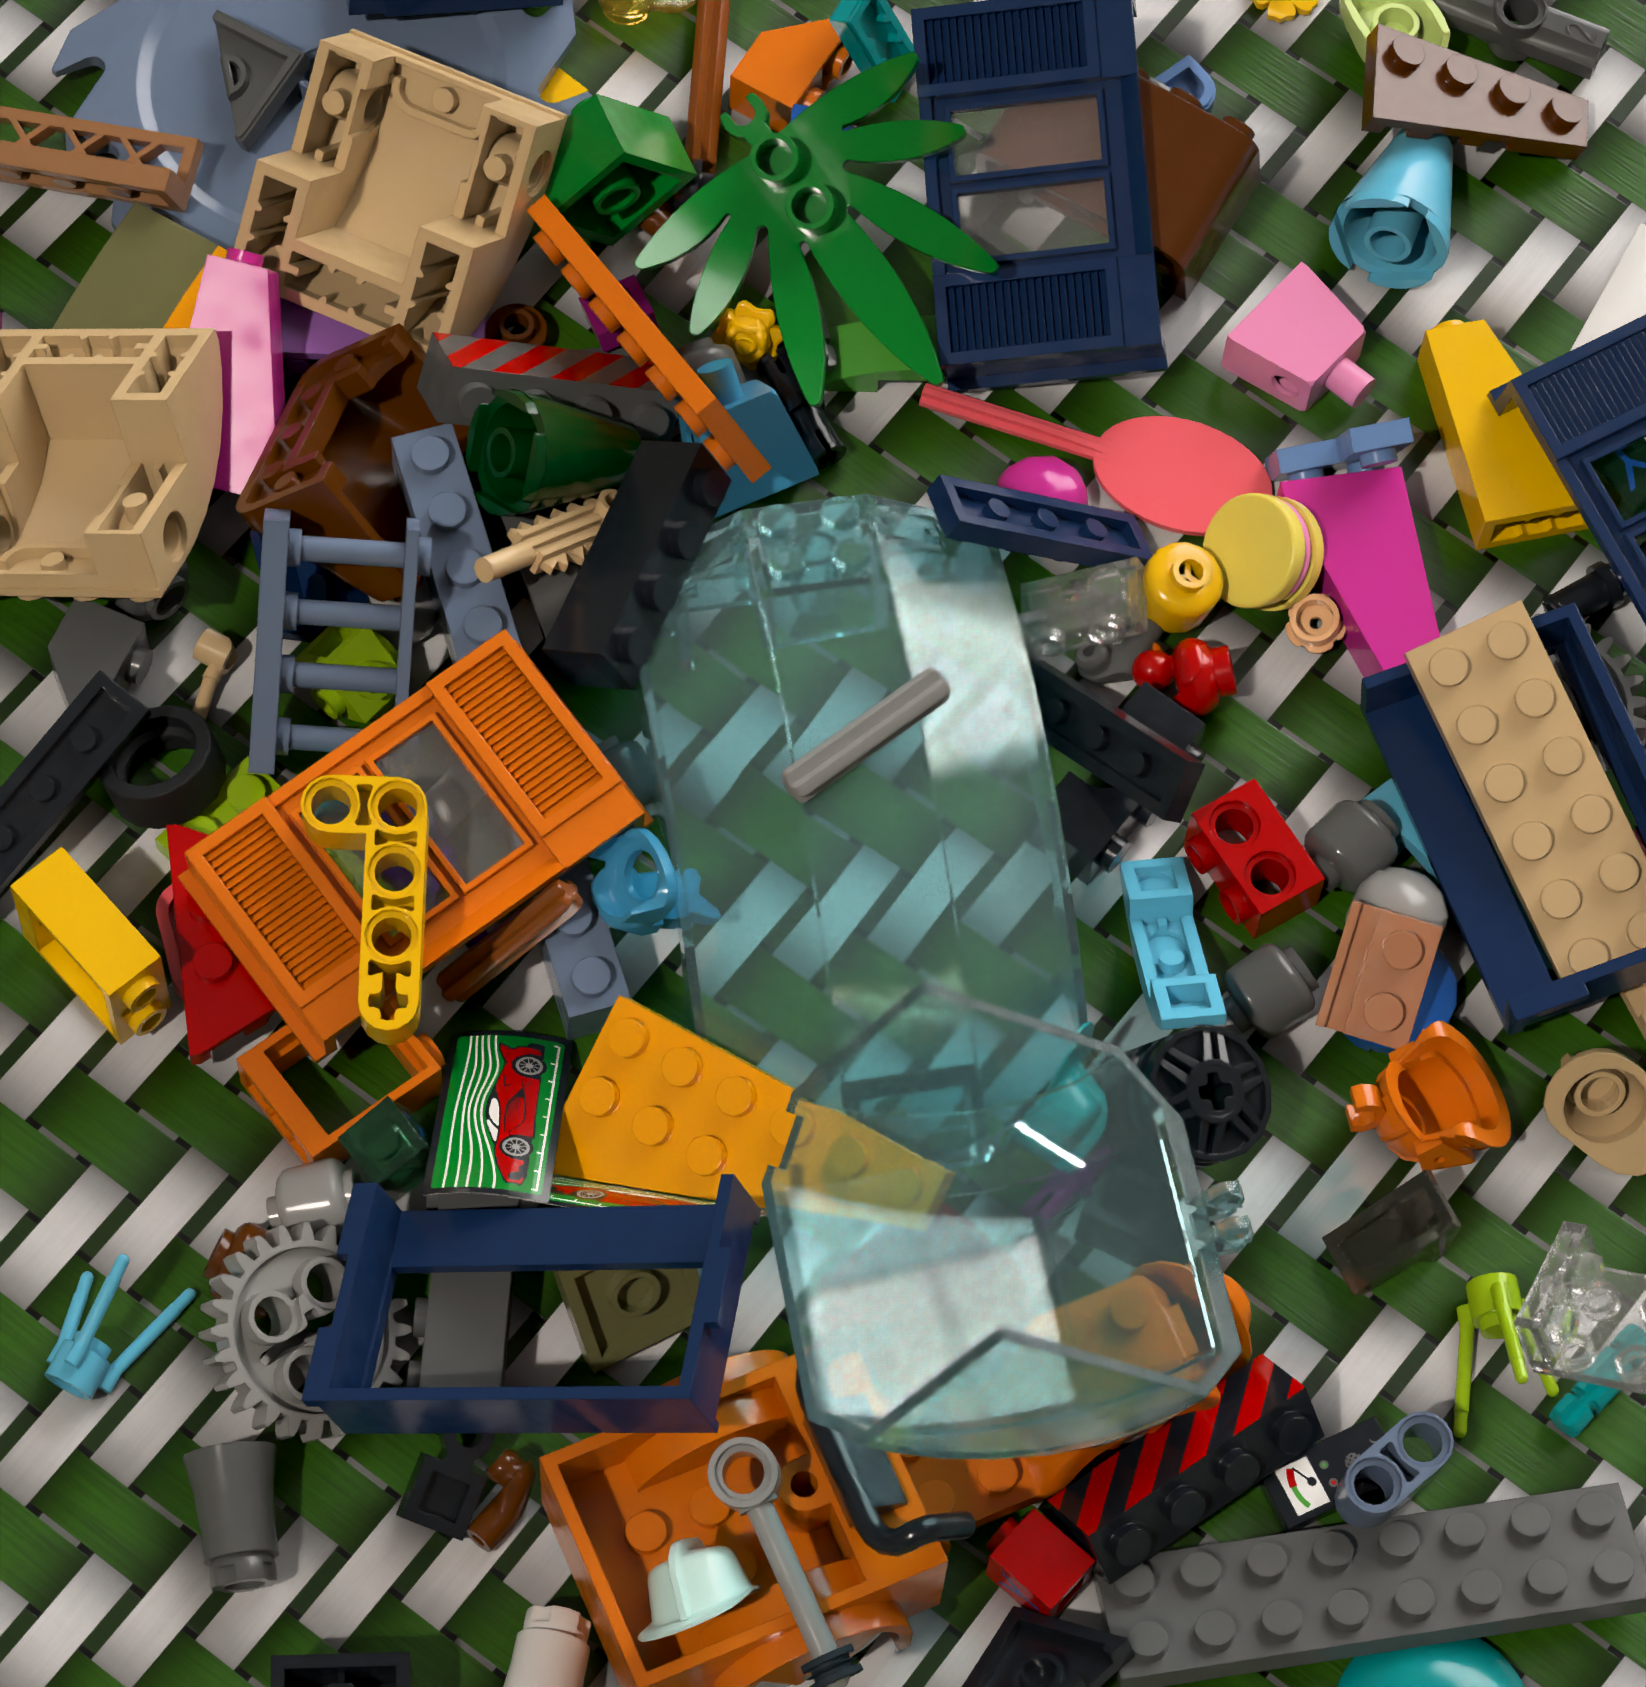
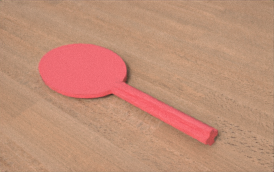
(1150, 466)

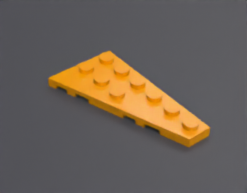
(670, 1111)

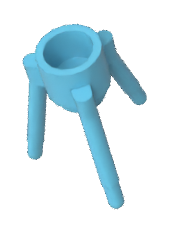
(80, 1359)

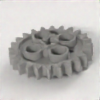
(276, 1279)

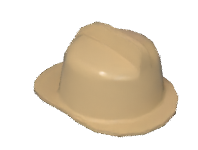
(1601, 1108)

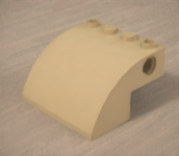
(400, 191)
(105, 458)

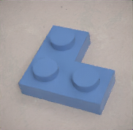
(1355, 449)

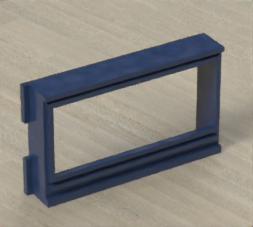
(1458, 843)
(386, 1241)

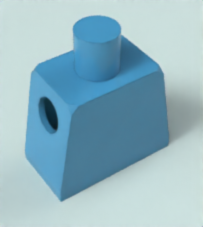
(766, 424)

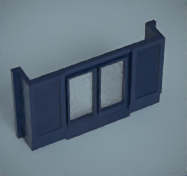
(1045, 187)

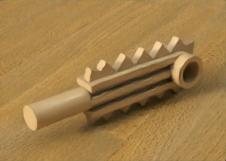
(549, 541)

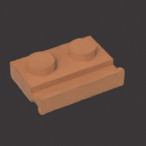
(1379, 975)

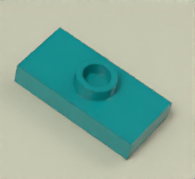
(870, 32)

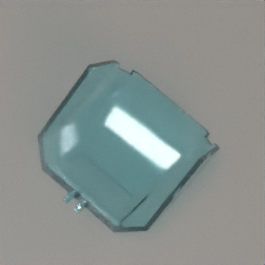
(996, 1239)

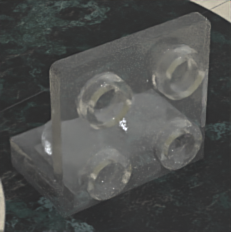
(1585, 1317)

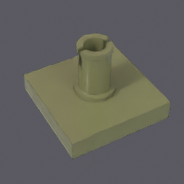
(626, 1309)

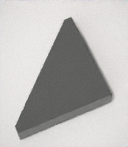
(256, 75)

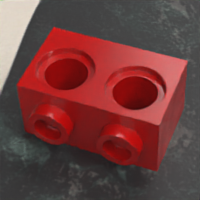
(1267, 854)

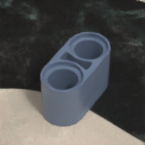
(1394, 1470)

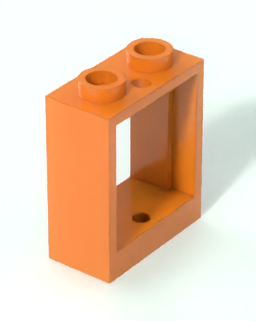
(262, 1078)

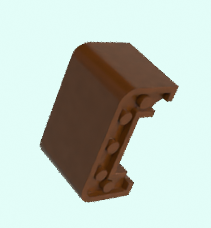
(1197, 181)

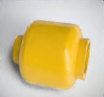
(1181, 586)

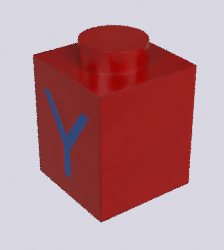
(1037, 1564)

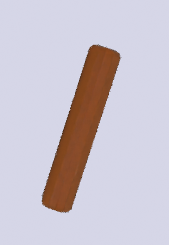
(509, 940)

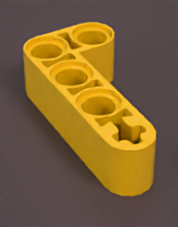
(381, 909)

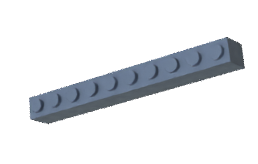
(438, 492)

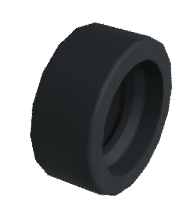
(179, 796)

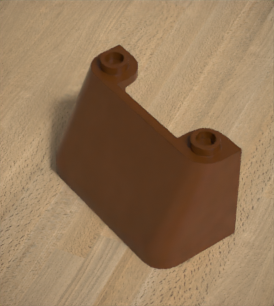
(335, 452)

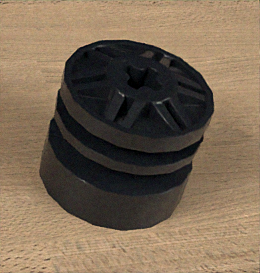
(1230, 1084)

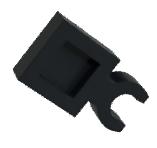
(444, 1489)

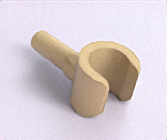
(220, 656)

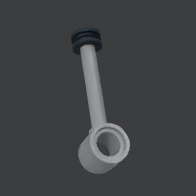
(829, 1664)

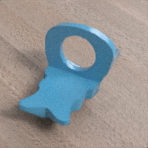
(633, 899)

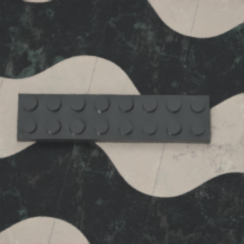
(1376, 1587)

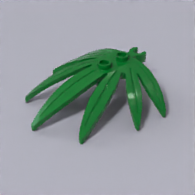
(802, 195)

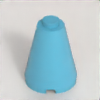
(1399, 214)

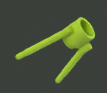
(1492, 1308)

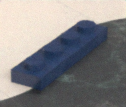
(1035, 523)

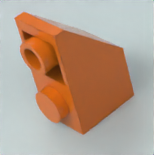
(788, 69)

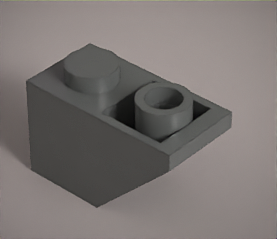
(97, 640)

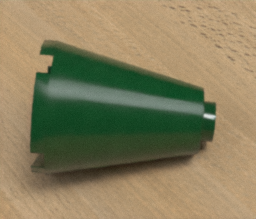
(543, 453)

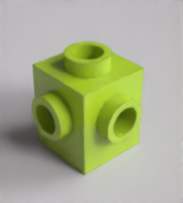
(354, 648)

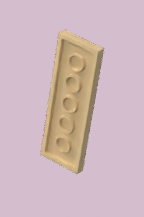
(1537, 787)

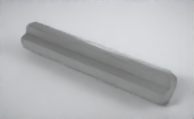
(865, 735)

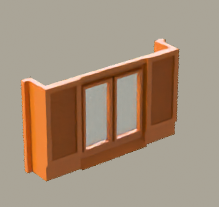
(510, 809)

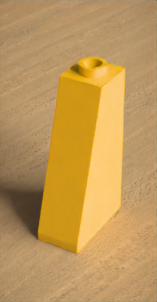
(1495, 460)

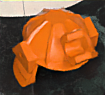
(1434, 1101)

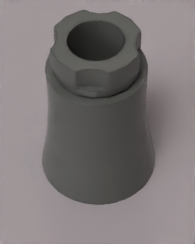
(236, 1512)

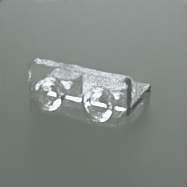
(1083, 608)

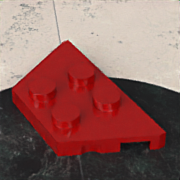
(216, 987)

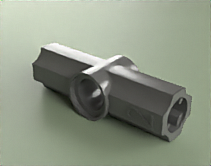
(1545, 32)

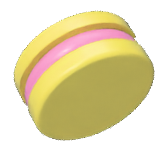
(1265, 551)

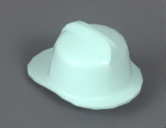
(693, 1587)

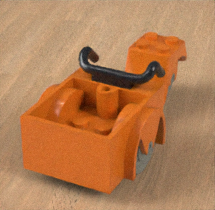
(859, 1519)

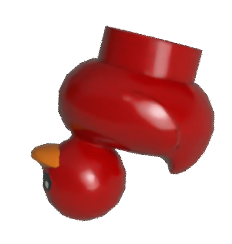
(1199, 671)

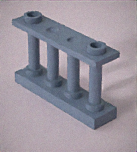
(283, 611)

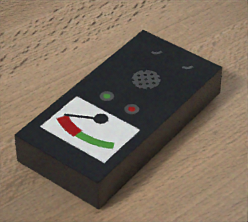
(1306, 1485)

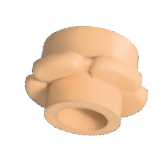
(1310, 608)

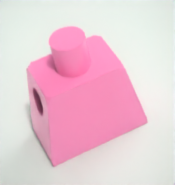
(1300, 344)

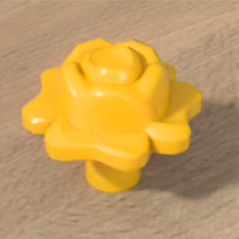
(749, 333)

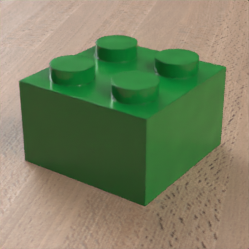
(615, 167)

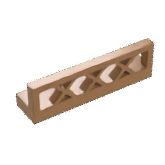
(97, 176)

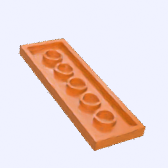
(645, 342)

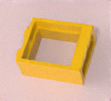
(92, 946)

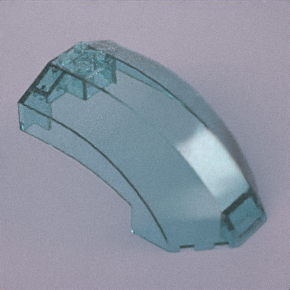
(910, 866)

